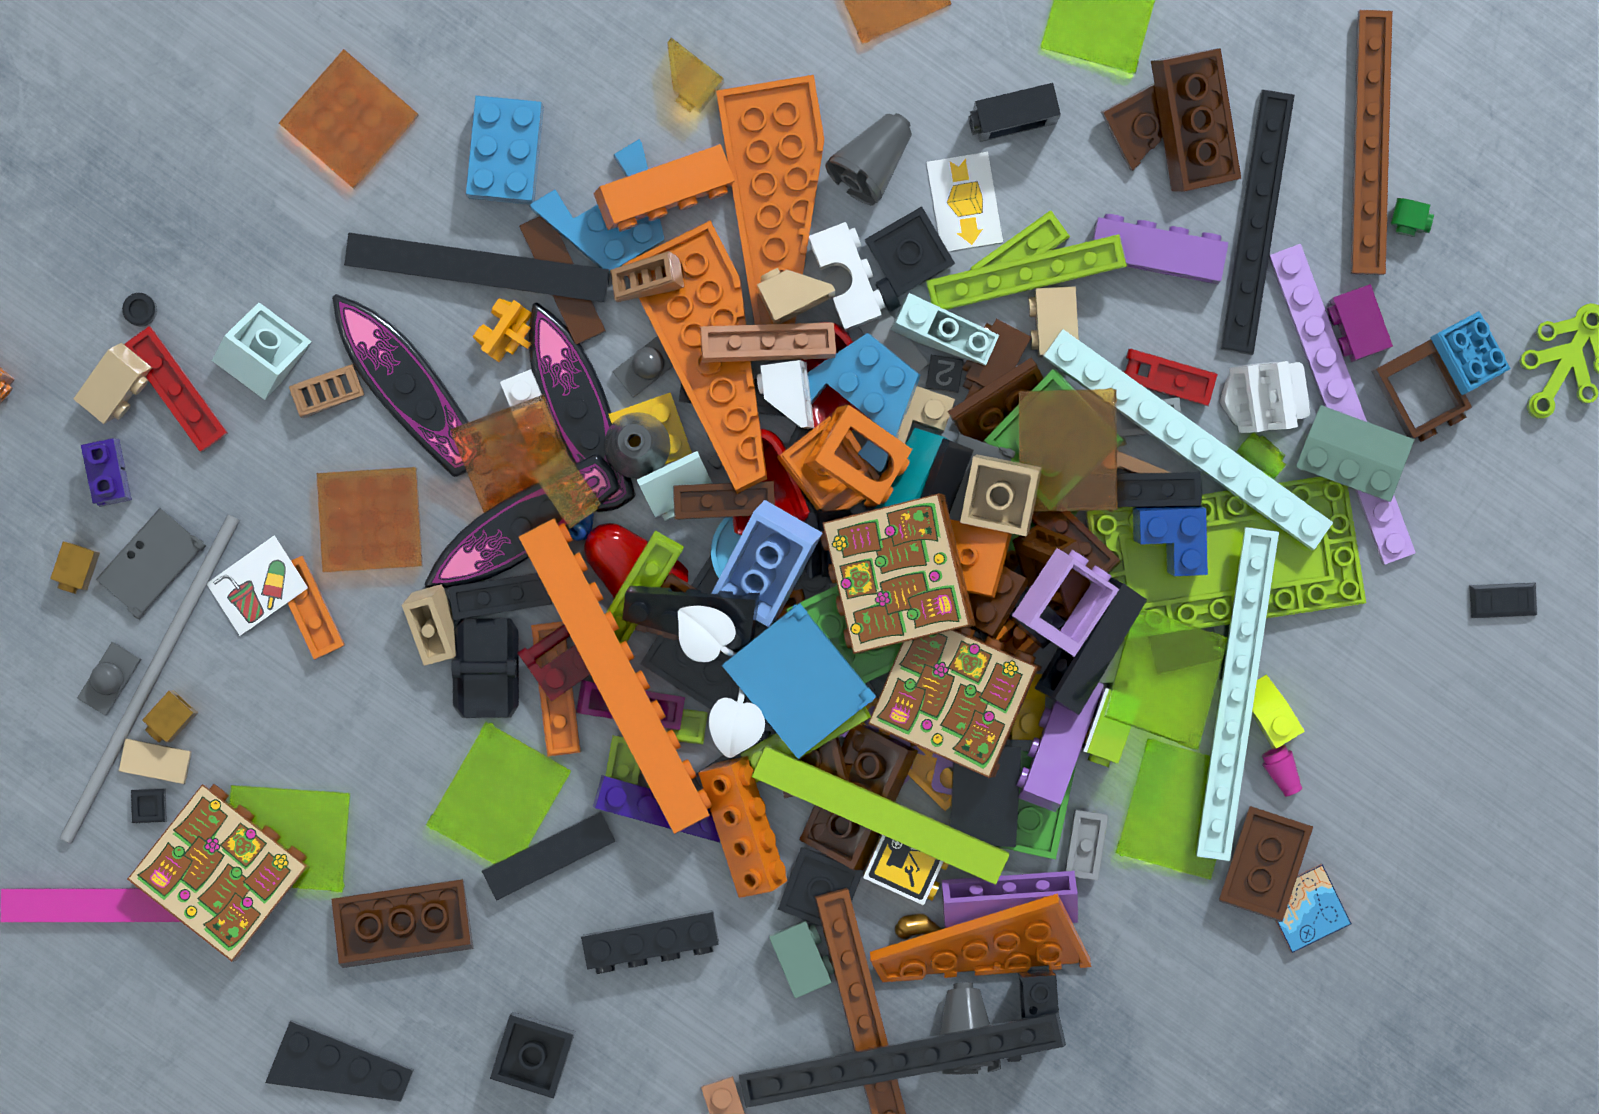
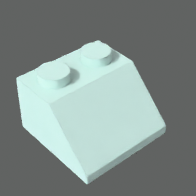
(261, 350)
(659, 484)

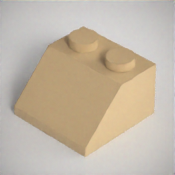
(791, 294)

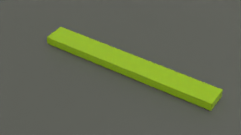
(880, 814)

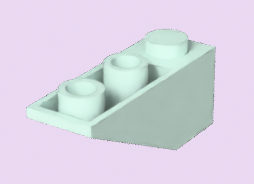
(943, 330)

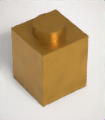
(74, 567)
(168, 717)

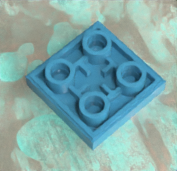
(1470, 353)

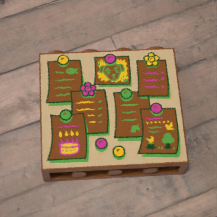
(897, 573)
(956, 696)
(219, 871)

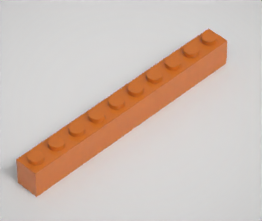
(614, 675)

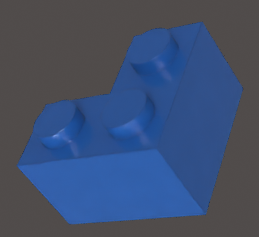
(1182, 531)

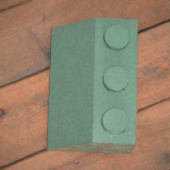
(1355, 453)

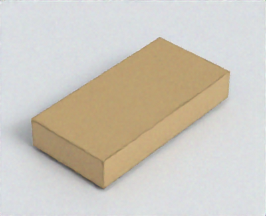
(155, 761)

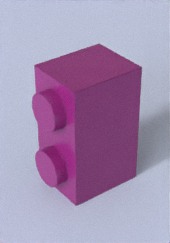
(1359, 323)

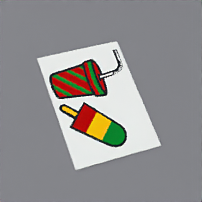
(257, 585)

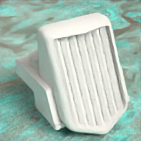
(1266, 396)

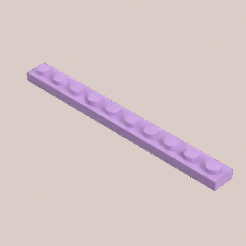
(1335, 386)

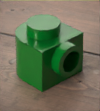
(1411, 217)

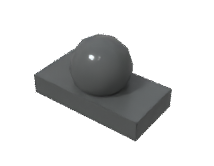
(643, 367)
(109, 678)

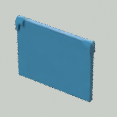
(798, 680)

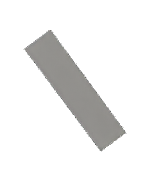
(880, 328)

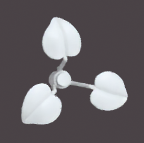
(702, 636)

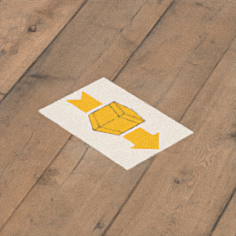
(965, 201)

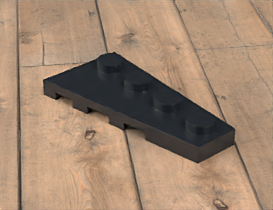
(659, 610)
(332, 1065)

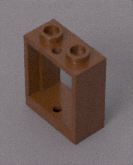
(1427, 429)
(1034, 553)

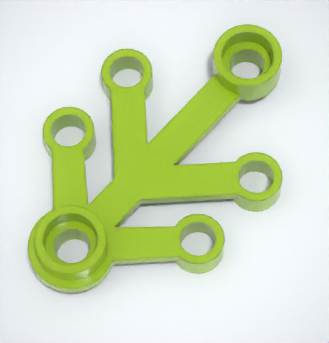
(1570, 356)

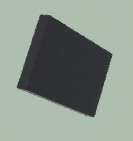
(986, 805)

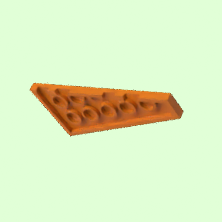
(993, 944)

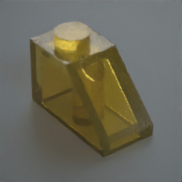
(691, 78)

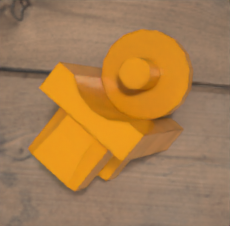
(508, 332)

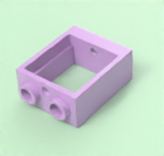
(1086, 612)

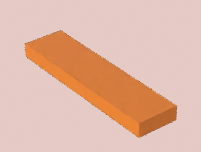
(560, 714)

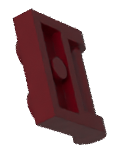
(562, 671)

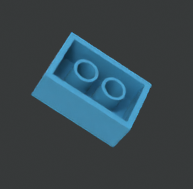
(504, 150)

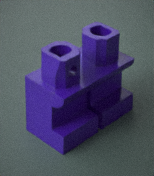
(104, 474)

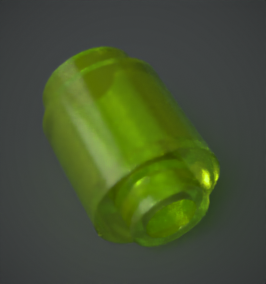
(1262, 454)

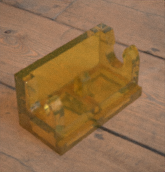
(566, 488)

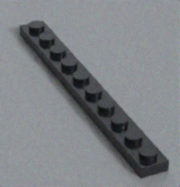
(902, 1059)

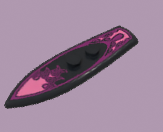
(401, 380)
(573, 395)
(492, 540)

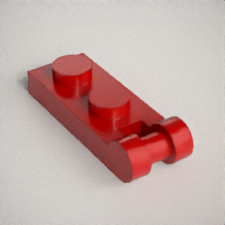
(1171, 377)

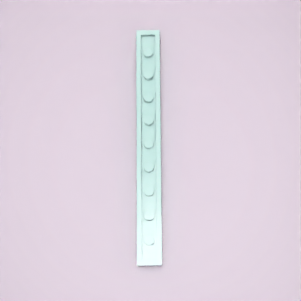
(1190, 441)
(1237, 693)

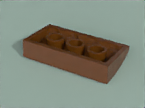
(1196, 120)
(871, 763)
(402, 923)

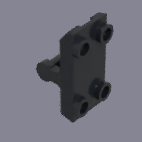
(486, 668)

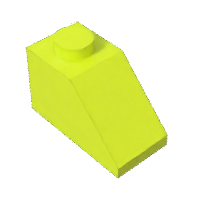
(1274, 714)

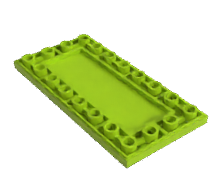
(1301, 577)

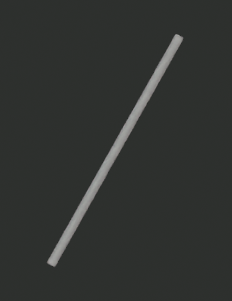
(149, 679)

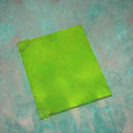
(1099, 31)
(1166, 678)
(498, 796)
(1167, 810)
(309, 821)

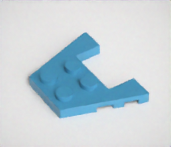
(588, 230)
(874, 383)

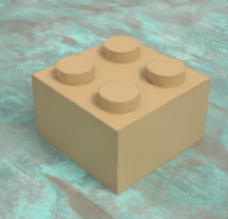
(1001, 495)

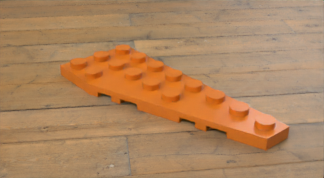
(775, 157)
(718, 390)

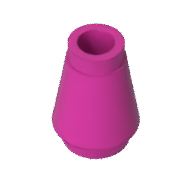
(1282, 769)

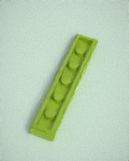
(1027, 273)

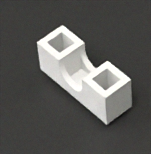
(838, 248)

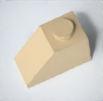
(431, 624)

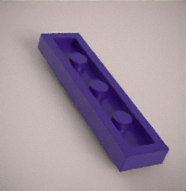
(640, 804)

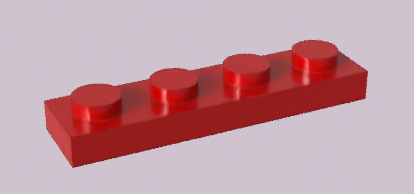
(177, 390)

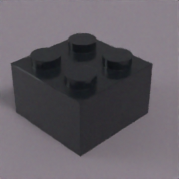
(532, 1055)

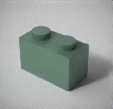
(801, 959)

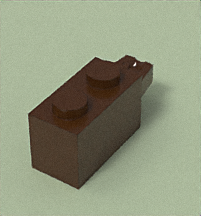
(1003, 358)

